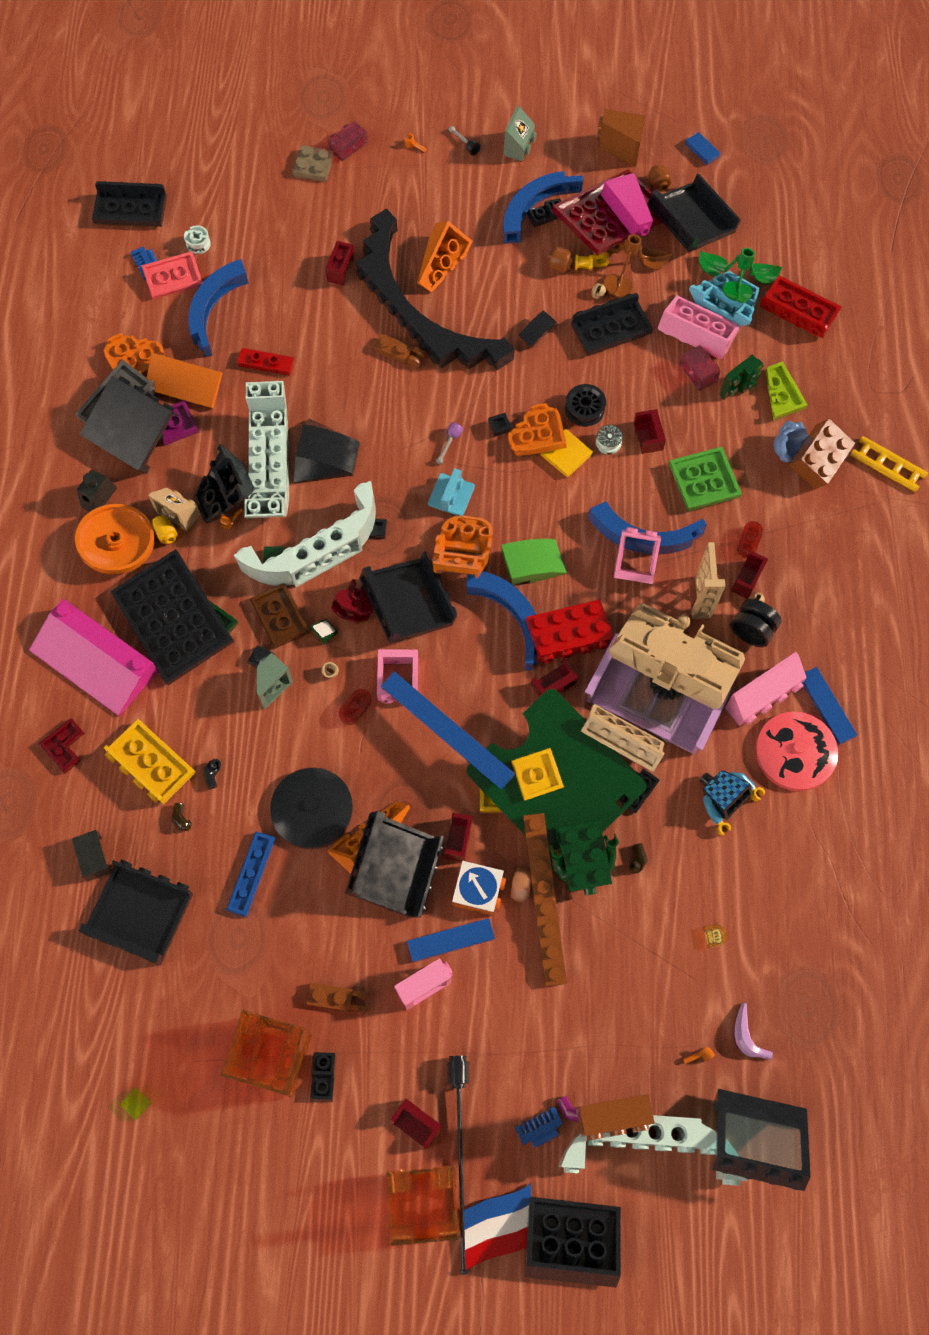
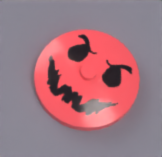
(796, 751)

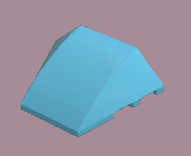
(711, 297)

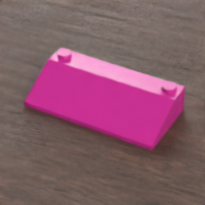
(92, 657)

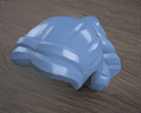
(789, 440)

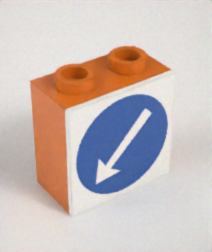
(478, 888)

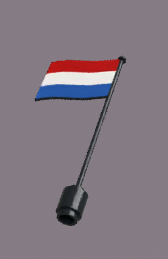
(497, 1223)

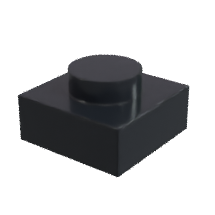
(499, 424)
(258, 653)

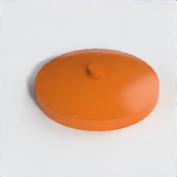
(114, 539)

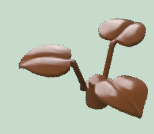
(652, 258)

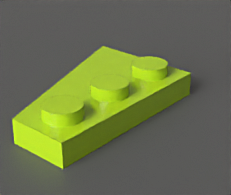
(783, 392)

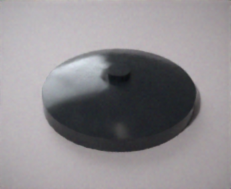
(311, 808)

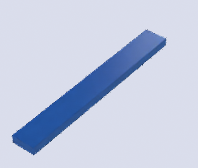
(448, 730)

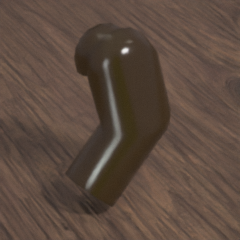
(178, 818)
(640, 859)

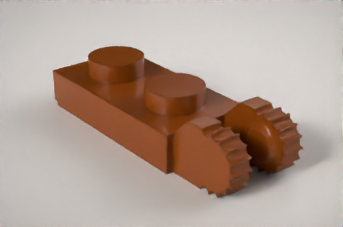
(399, 350)
(335, 998)

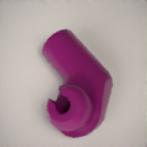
(567, 1109)

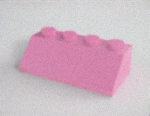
(698, 327)
(767, 690)

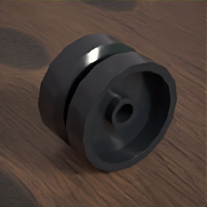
(755, 623)

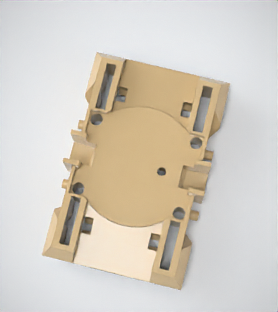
(674, 660)

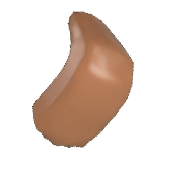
(521, 884)

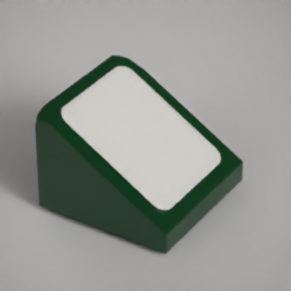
(323, 631)

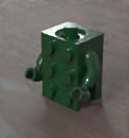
(582, 856)

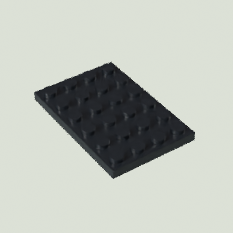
(172, 617)

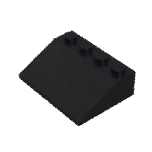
(573, 1242)

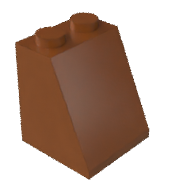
(621, 134)

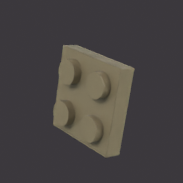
(313, 163)

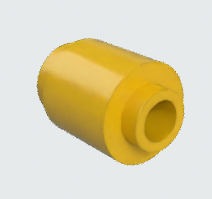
(164, 529)

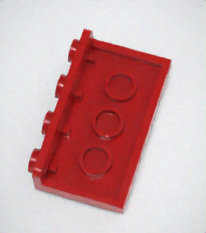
(800, 306)
(570, 631)

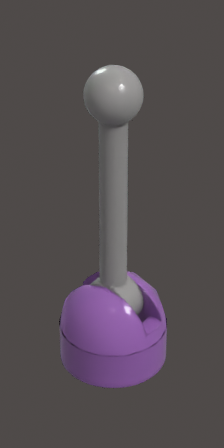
(454, 431)

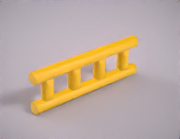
(894, 473)

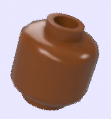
(659, 178)
(560, 259)

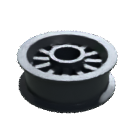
(587, 395)

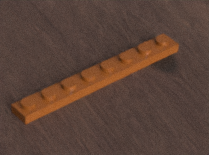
(544, 900)

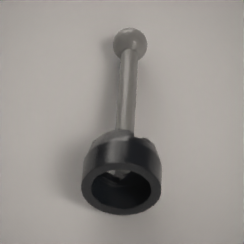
(472, 146)

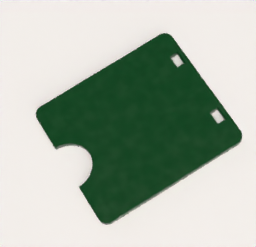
(588, 769)

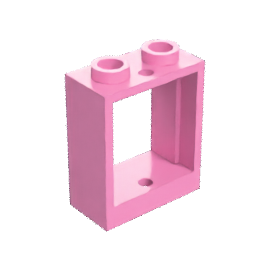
(632, 574)
(395, 657)
(424, 983)

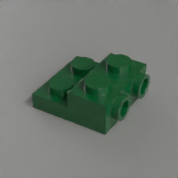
(742, 377)

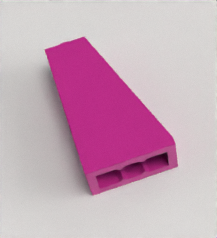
(628, 203)

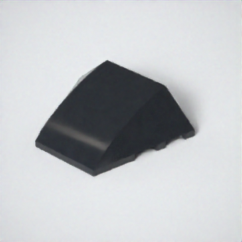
(324, 453)
(223, 487)

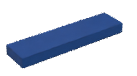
(828, 706)
(251, 874)
(451, 940)

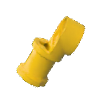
(591, 261)

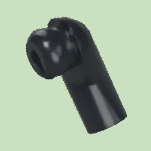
(210, 772)

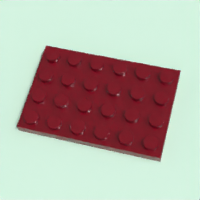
(593, 218)

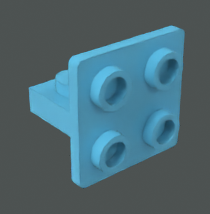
(451, 493)

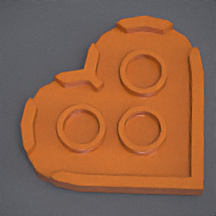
(133, 351)
(538, 432)

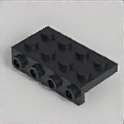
(129, 203)
(611, 324)

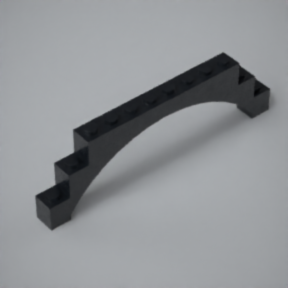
(437, 341)

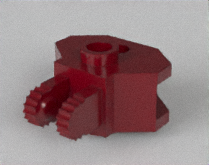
(353, 602)

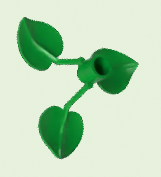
(742, 293)

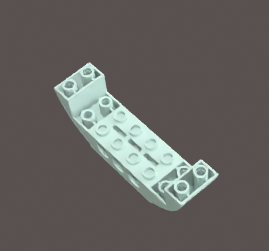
(268, 450)
(316, 553)
(691, 1136)

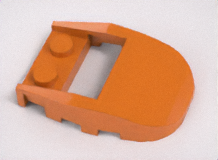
(464, 535)

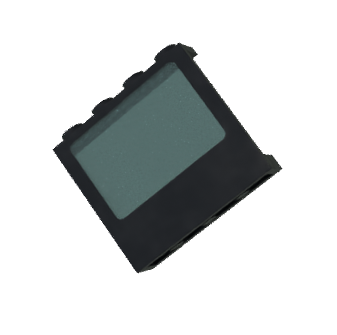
(762, 1140)

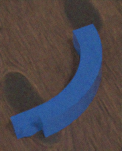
(533, 193)
(208, 294)
(671, 541)
(512, 599)

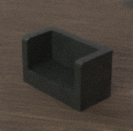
(90, 855)

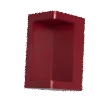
(338, 262)
(649, 431)
(749, 574)
(558, 679)
(458, 837)
(416, 1123)

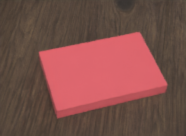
(172, 275)

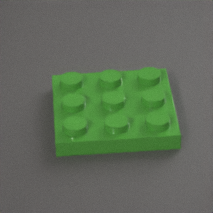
(705, 479)

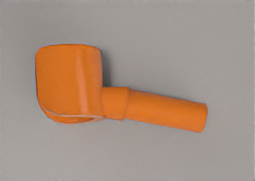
(410, 142)
(228, 522)
(706, 1054)

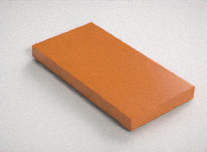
(184, 380)

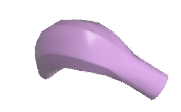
(744, 1039)

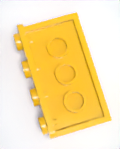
(149, 762)

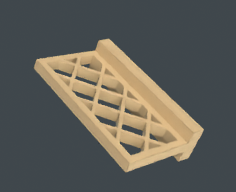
(708, 586)
(623, 737)

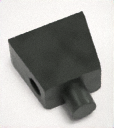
(95, 490)

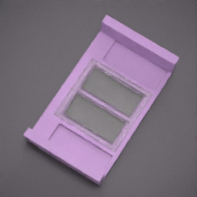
(629, 697)

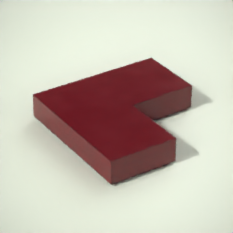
(58, 744)

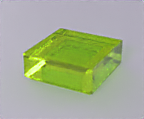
(135, 1103)

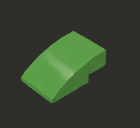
(532, 560)

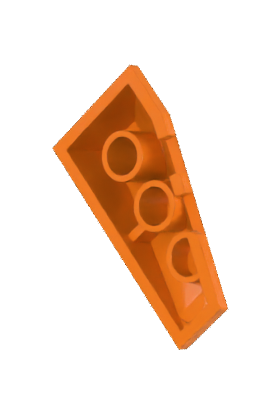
(444, 250)
(347, 847)

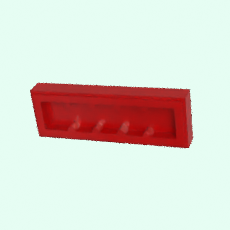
(265, 361)

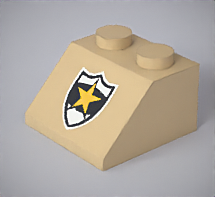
(175, 507)

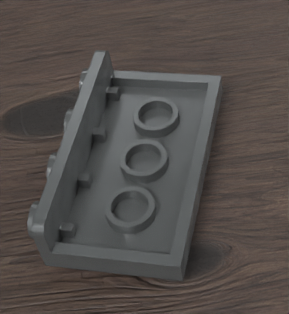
(128, 372)

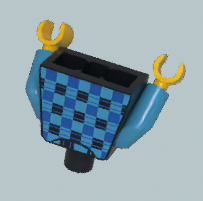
(726, 794)

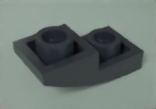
(543, 214)
(537, 328)
(651, 782)
(323, 1077)

